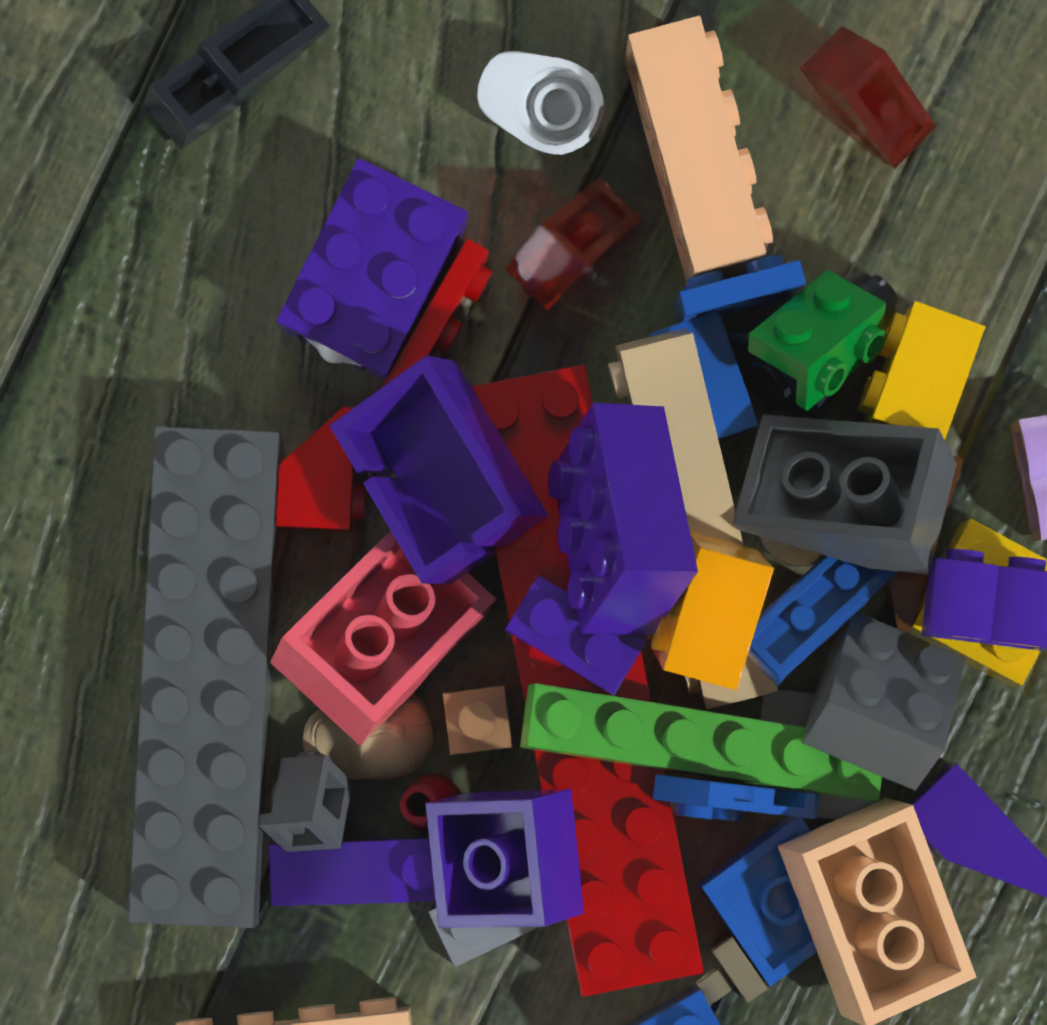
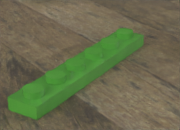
(687, 742)

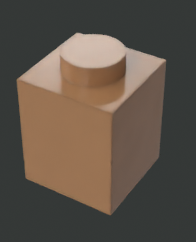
(477, 720)

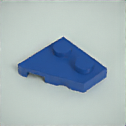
(728, 800)

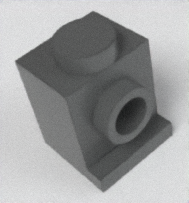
(308, 804)

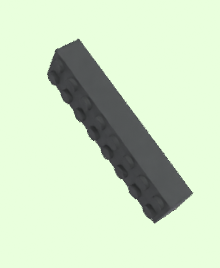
(206, 678)

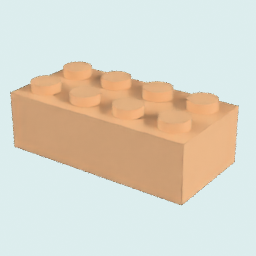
(695, 149)

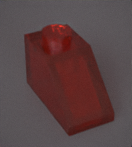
(869, 95)
(572, 243)

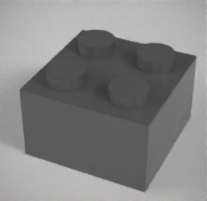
(884, 701)

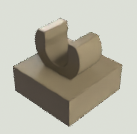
(731, 972)

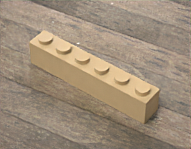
(669, 374)

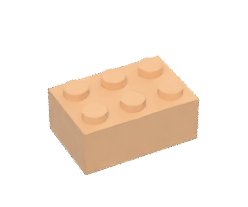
(877, 911)

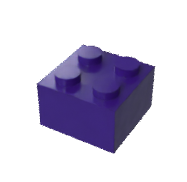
(505, 859)

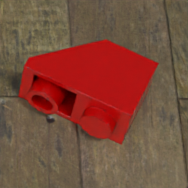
(319, 485)

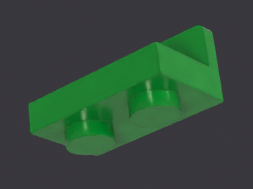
(822, 336)

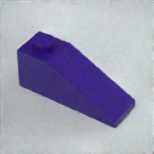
(974, 833)
(355, 874)

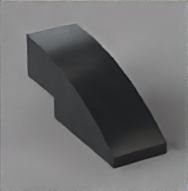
(232, 67)

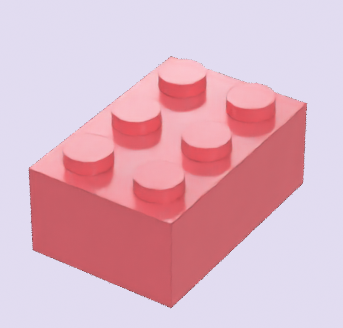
(377, 638)

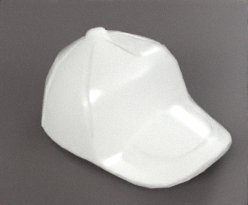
(541, 100)

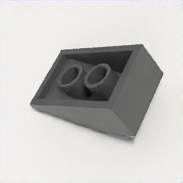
(849, 490)

